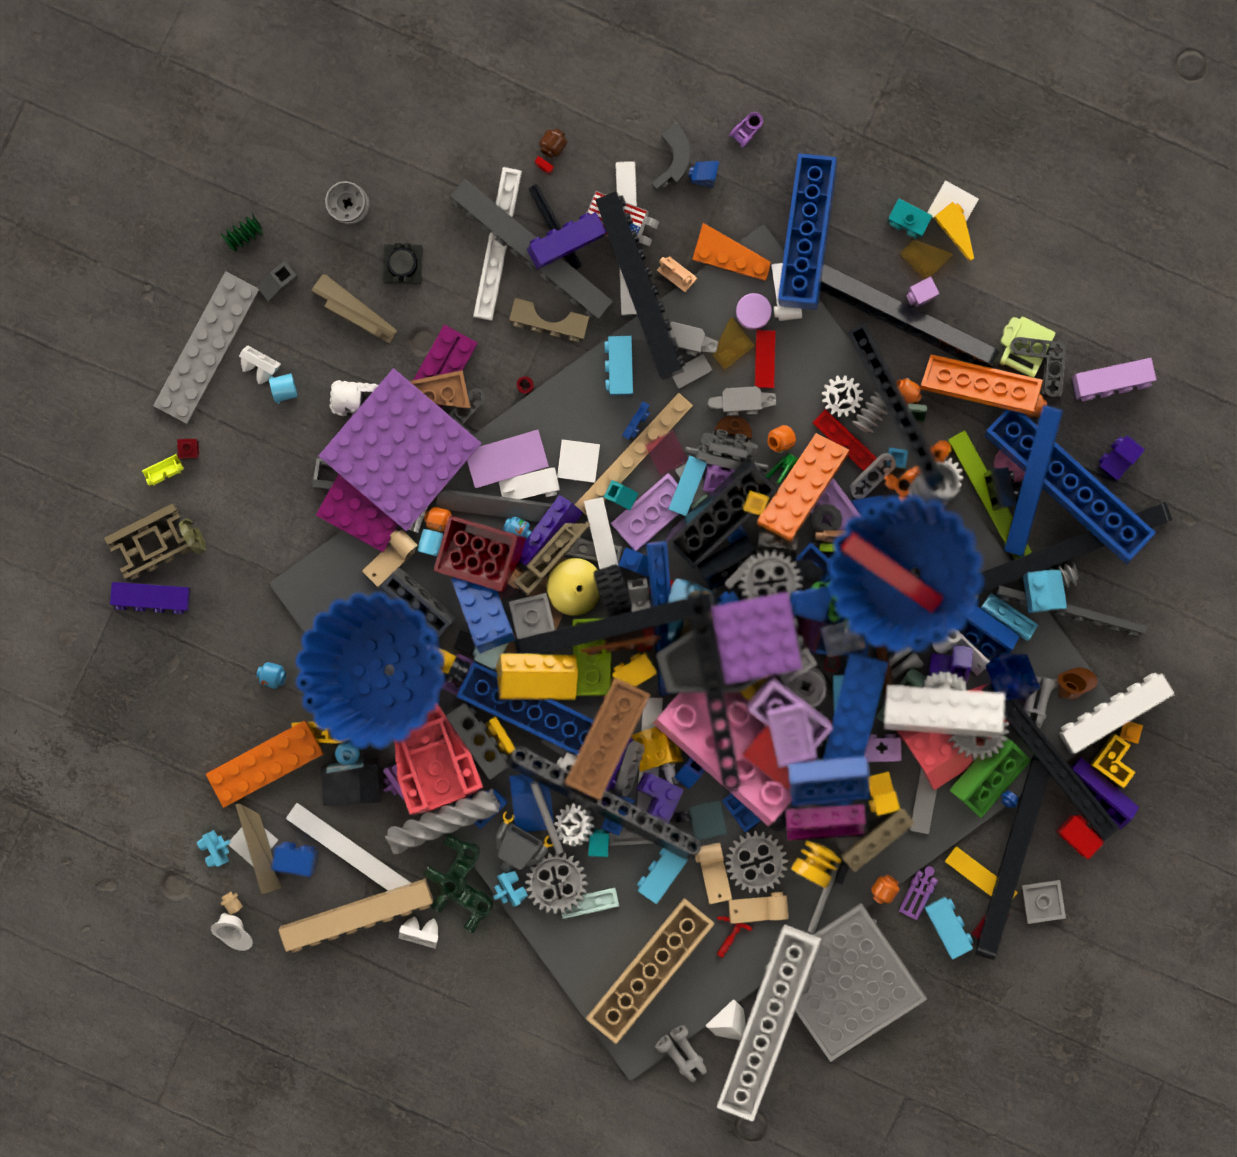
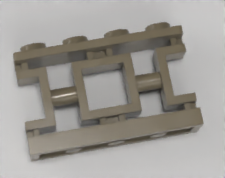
(143, 529)
(877, 839)

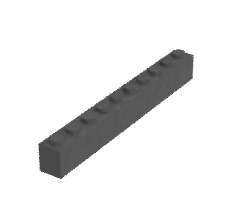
(515, 236)

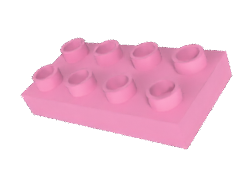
(689, 727)

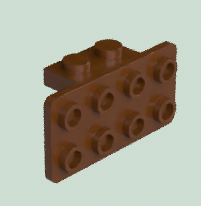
(628, 640)

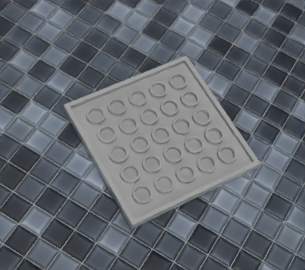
(854, 984)

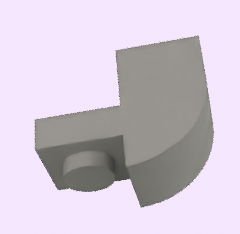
(639, 593)

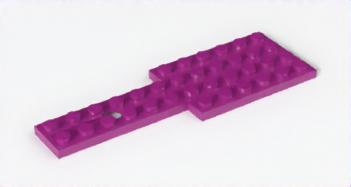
(347, 506)

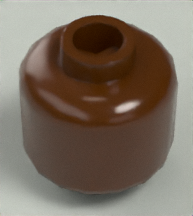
(553, 143)

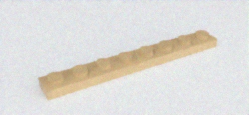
(637, 450)

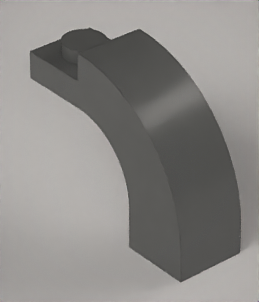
(680, 148)

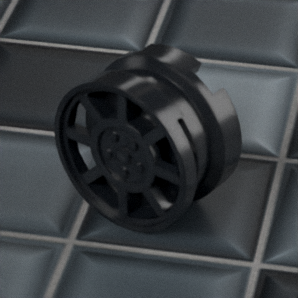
(458, 672)

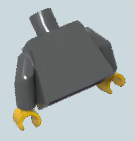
(518, 847)

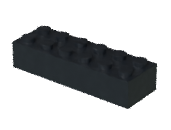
(718, 513)

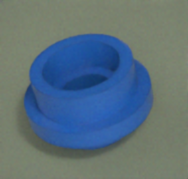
(1009, 799)

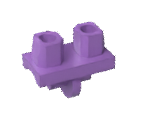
(392, 781)

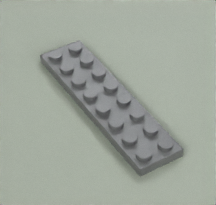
(206, 347)

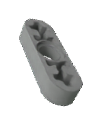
(872, 468)
(629, 768)

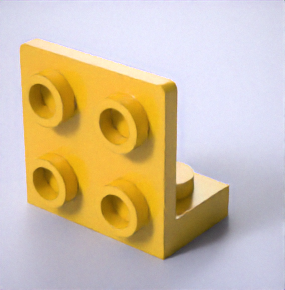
(497, 731)
(657, 749)

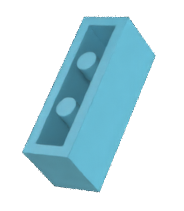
(619, 365)
(661, 875)
(949, 927)

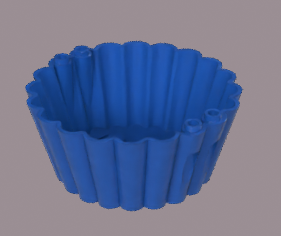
(914, 538)
(347, 665)

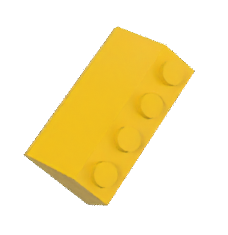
(537, 676)

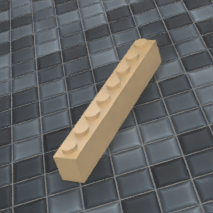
(355, 915)

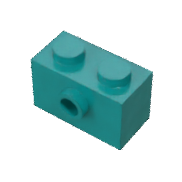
(909, 219)

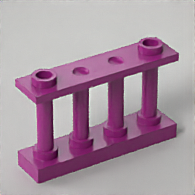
(825, 822)

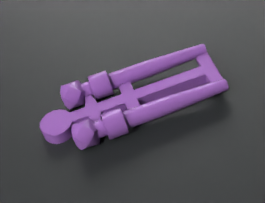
(929, 871)

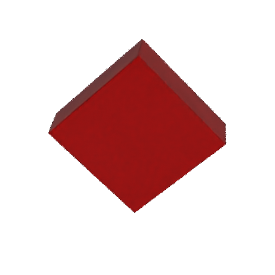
(544, 165)

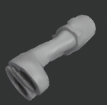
(912, 661)
(1046, 688)
(666, 1045)

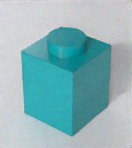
(621, 495)
(598, 843)

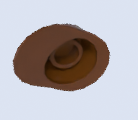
(1076, 683)

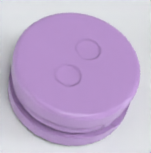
(753, 311)

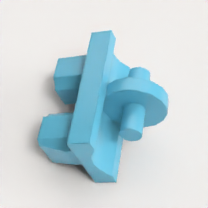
(216, 847)
(513, 896)

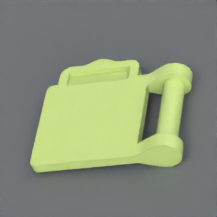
(1028, 329)

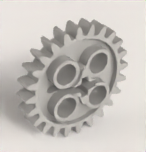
(768, 564)
(967, 744)
(751, 845)
(573, 878)

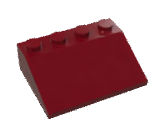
(478, 553)

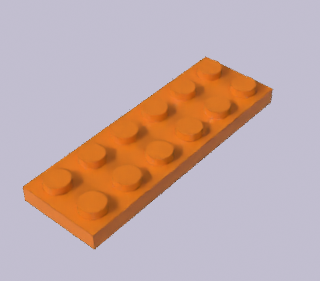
(981, 384)
(803, 487)
(264, 763)

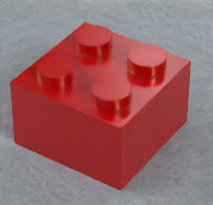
(1079, 836)

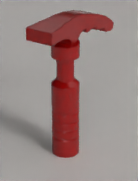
(730, 939)

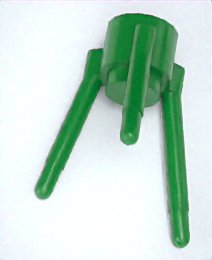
(787, 464)

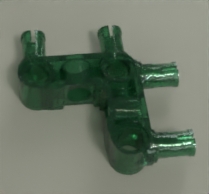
(463, 893)

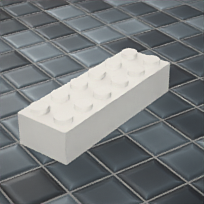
(944, 711)
(1115, 713)

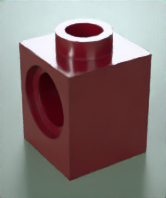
(188, 449)

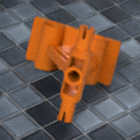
(940, 451)

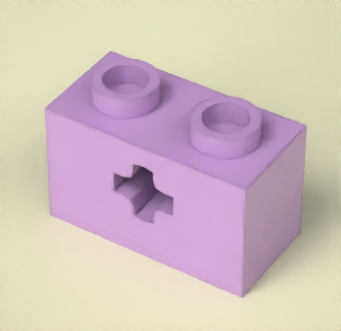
(922, 292)
(892, 751)

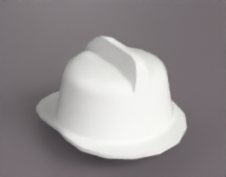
(231, 932)

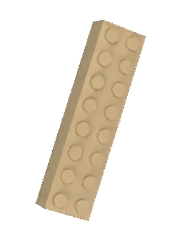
(650, 970)

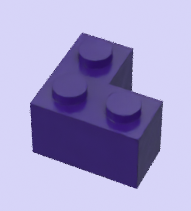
(1123, 455)
(958, 663)
(663, 795)

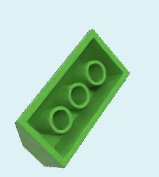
(990, 777)

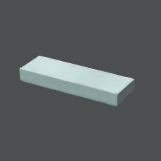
(593, 902)

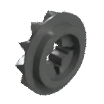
(818, 516)

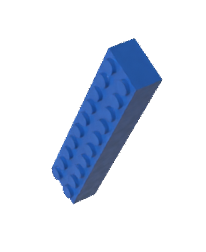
(1074, 488)

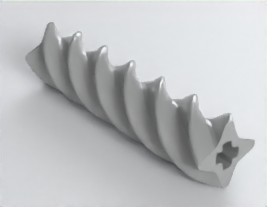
(445, 821)

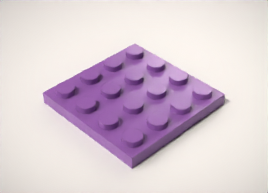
(756, 638)

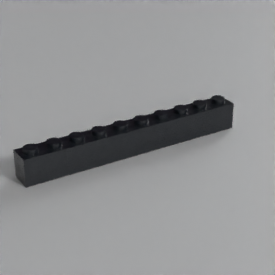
(639, 285)
(897, 406)

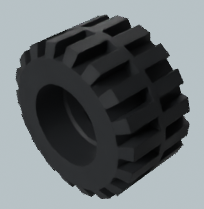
(612, 590)

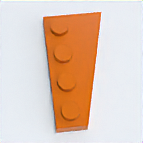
(723, 252)

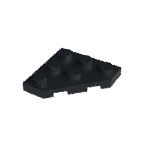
(808, 571)

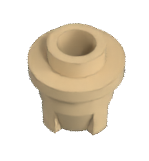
(231, 902)

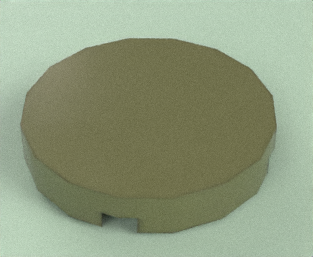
(192, 536)

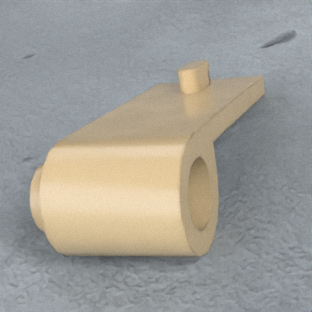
(394, 555)
(714, 873)
(759, 909)

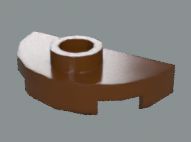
(734, 425)

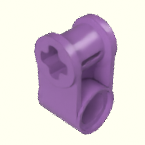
(746, 129)

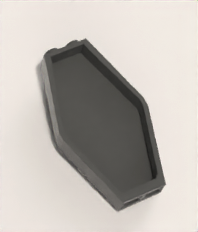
(681, 665)

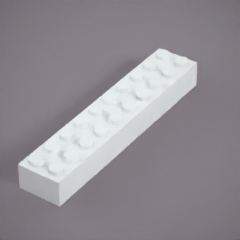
(768, 1022)

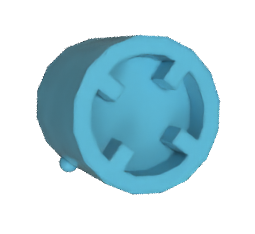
(283, 388)
(430, 542)

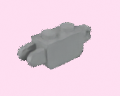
(692, 339)
(742, 400)

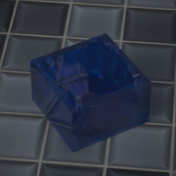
(1013, 676)

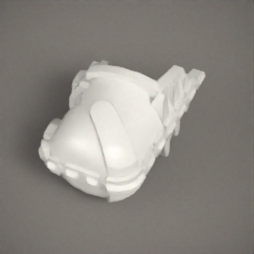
(348, 396)

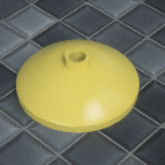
(563, 584)

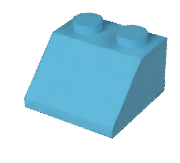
(1044, 591)

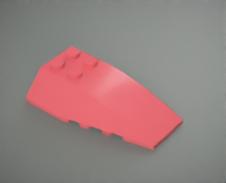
(936, 754)
(435, 765)

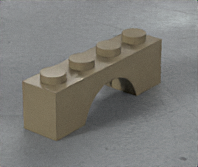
(572, 326)

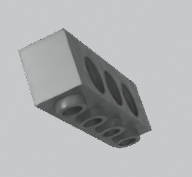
(404, 587)
(456, 719)

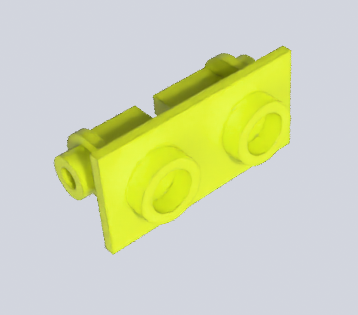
(158, 471)

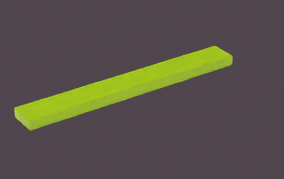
(975, 471)

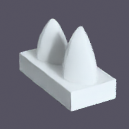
(265, 364)
(426, 937)

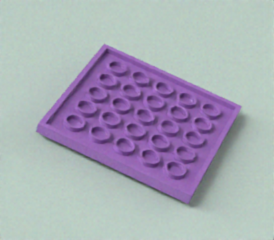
(399, 449)

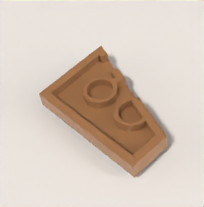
(445, 389)

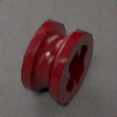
(520, 389)
(837, 665)

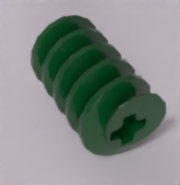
(243, 233)

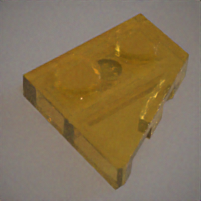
(925, 258)
(732, 345)

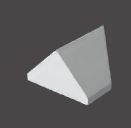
(729, 1022)

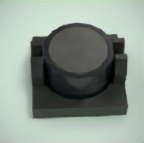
(402, 263)

